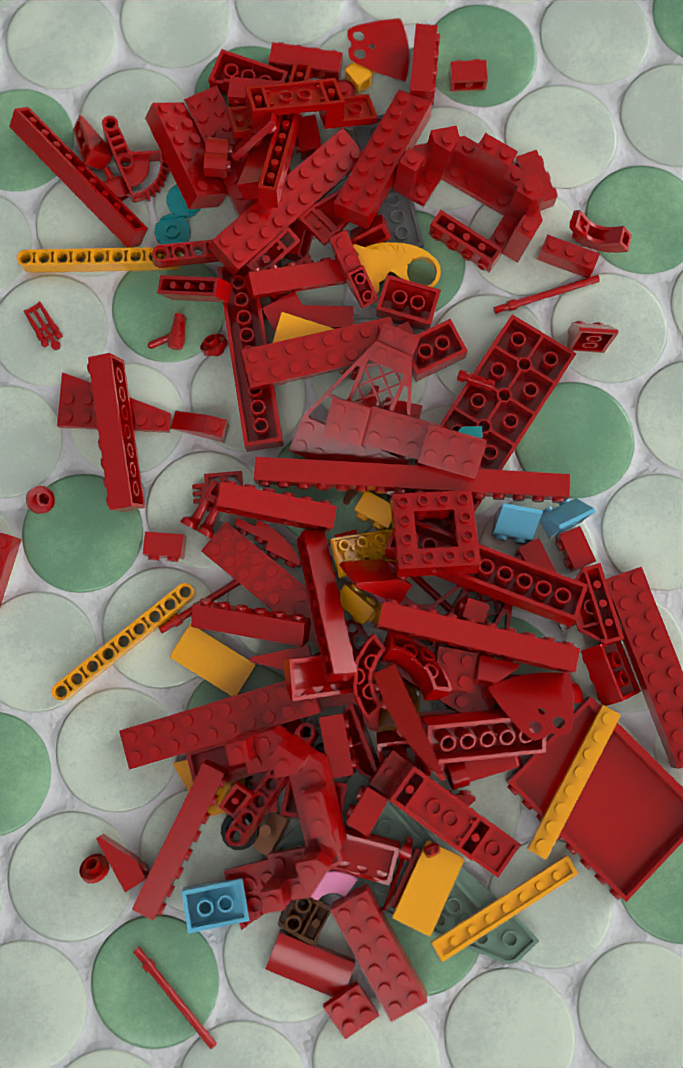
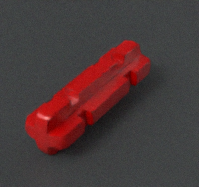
(475, 380)

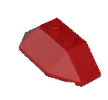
(597, 613)

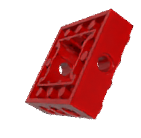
(413, 562)

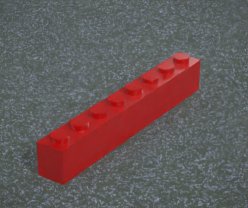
(326, 606)
(180, 839)

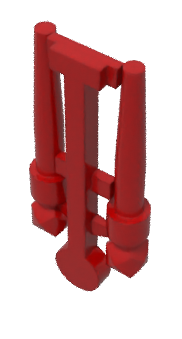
(55, 345)

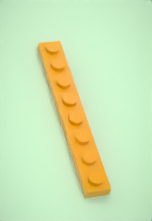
(573, 782)
(503, 908)

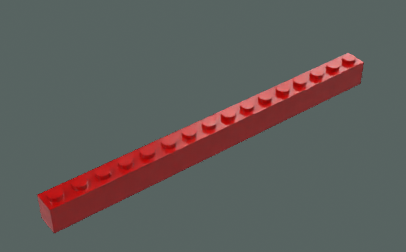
(409, 478)

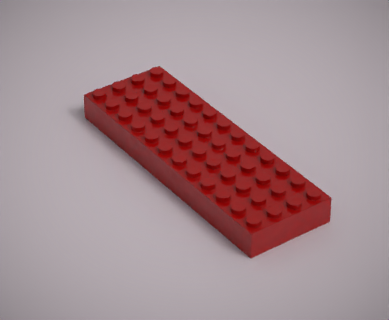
(525, 373)

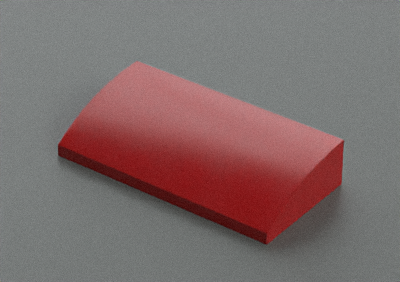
(307, 678)
(218, 755)
(369, 856)
(310, 965)

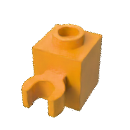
(359, 76)

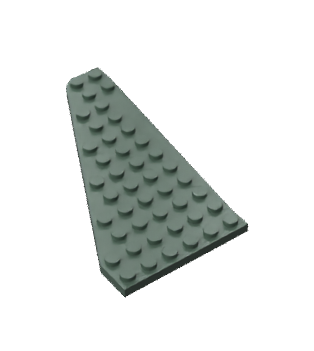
(504, 943)

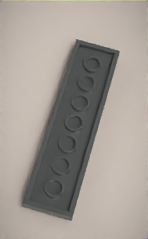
(396, 208)

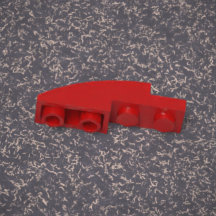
(352, 270)
(276, 545)

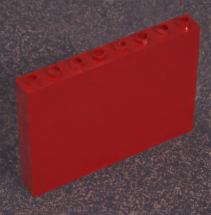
(626, 812)

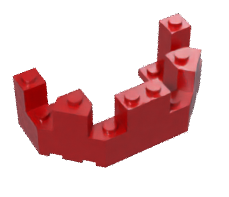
(483, 173)
(299, 869)

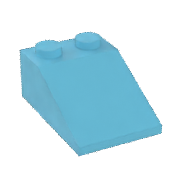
(565, 516)
(515, 523)
(214, 904)

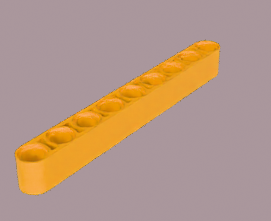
(91, 257)
(115, 643)

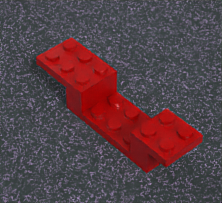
(301, 97)
(404, 435)
(444, 813)

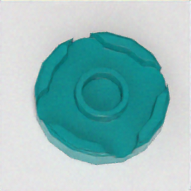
(177, 204)
(172, 230)

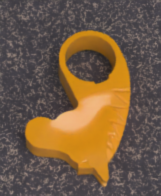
(392, 259)

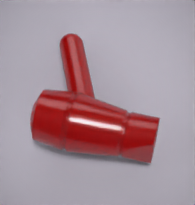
(176, 336)

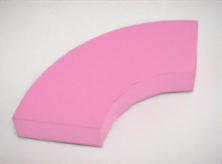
(334, 882)

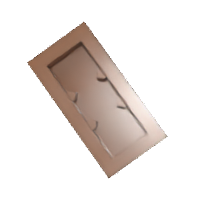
(270, 833)

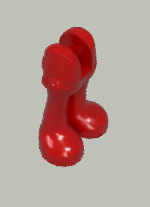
(193, 521)

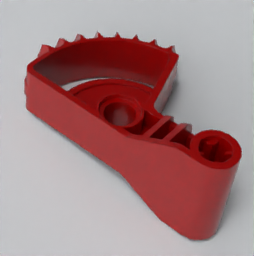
(138, 160)

